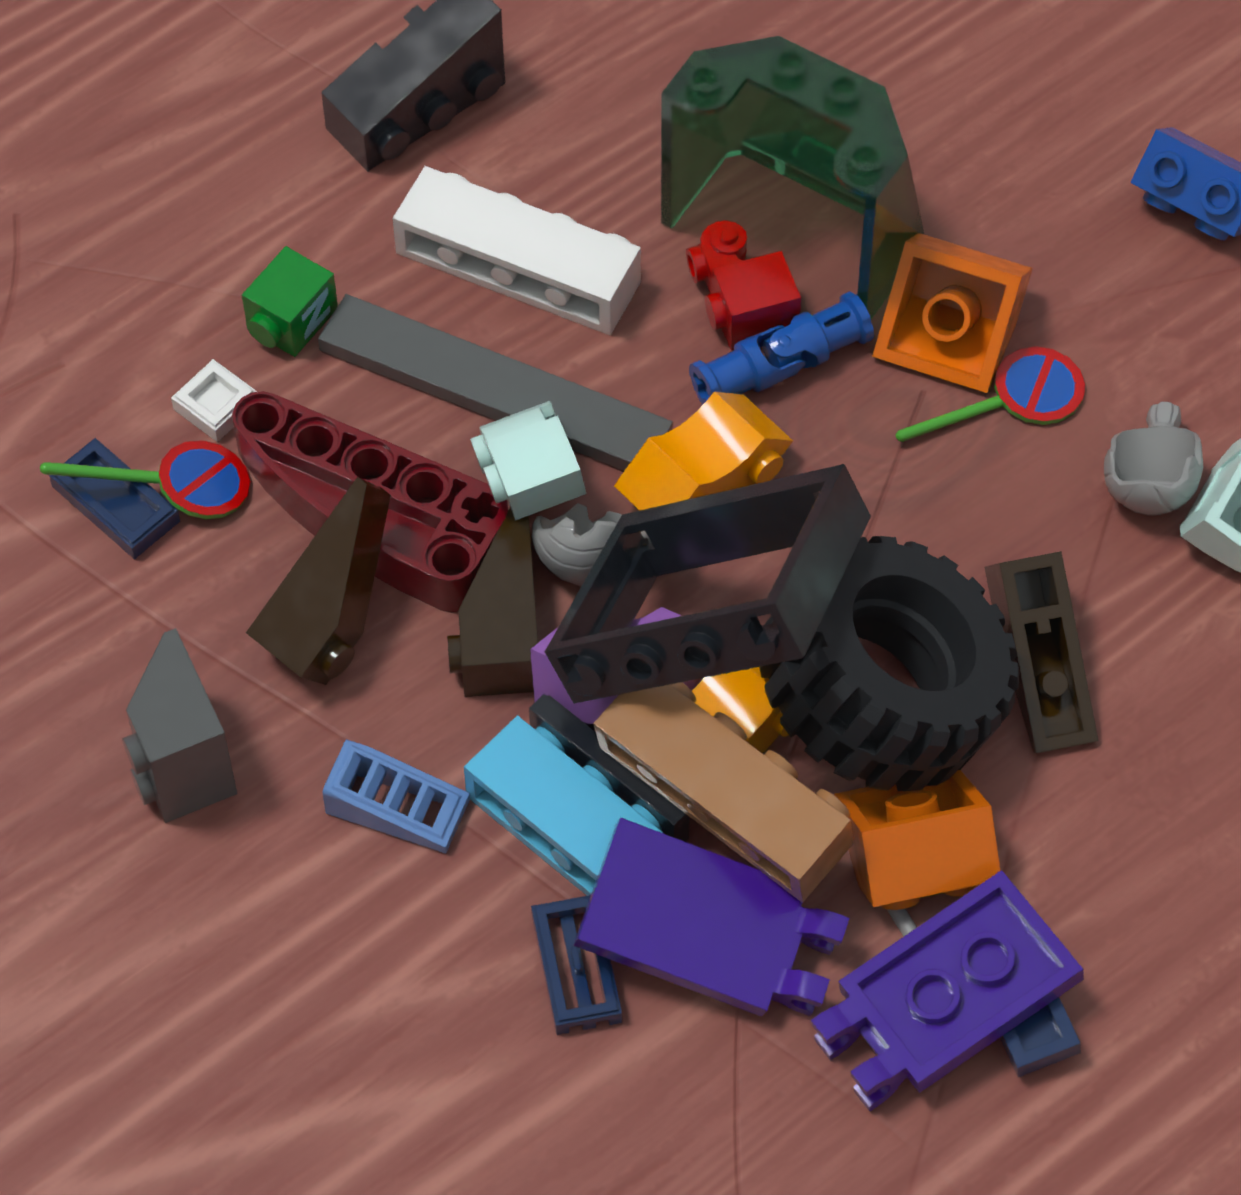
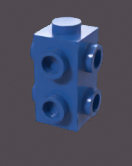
(1193, 178)

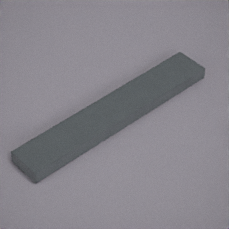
(485, 379)

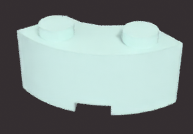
(529, 461)

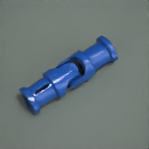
(786, 350)

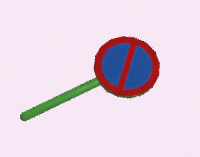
(1030, 384)
(193, 476)

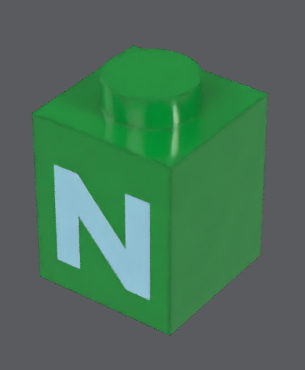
(289, 302)

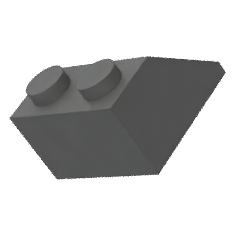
(176, 736)

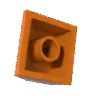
(951, 311)
(920, 841)

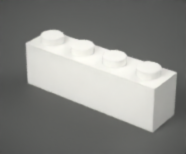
(517, 249)

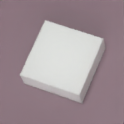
(210, 399)

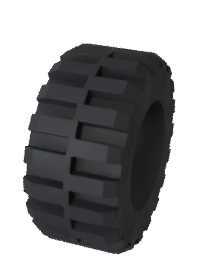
(940, 633)

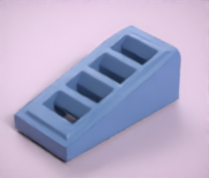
(380, 769)

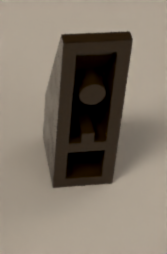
(327, 593)
(498, 618)
(1049, 656)

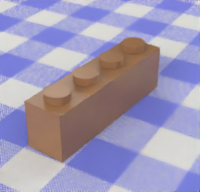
(728, 784)

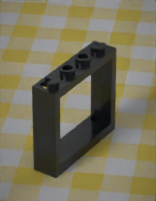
(605, 657)

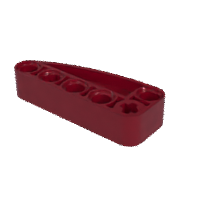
(417, 536)

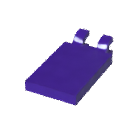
(704, 923)
(947, 990)

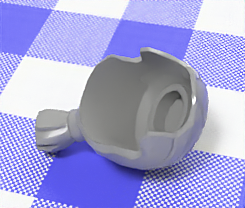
(1156, 465)
(572, 542)

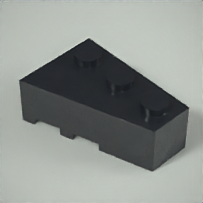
(418, 80)

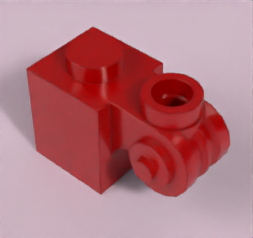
(744, 293)

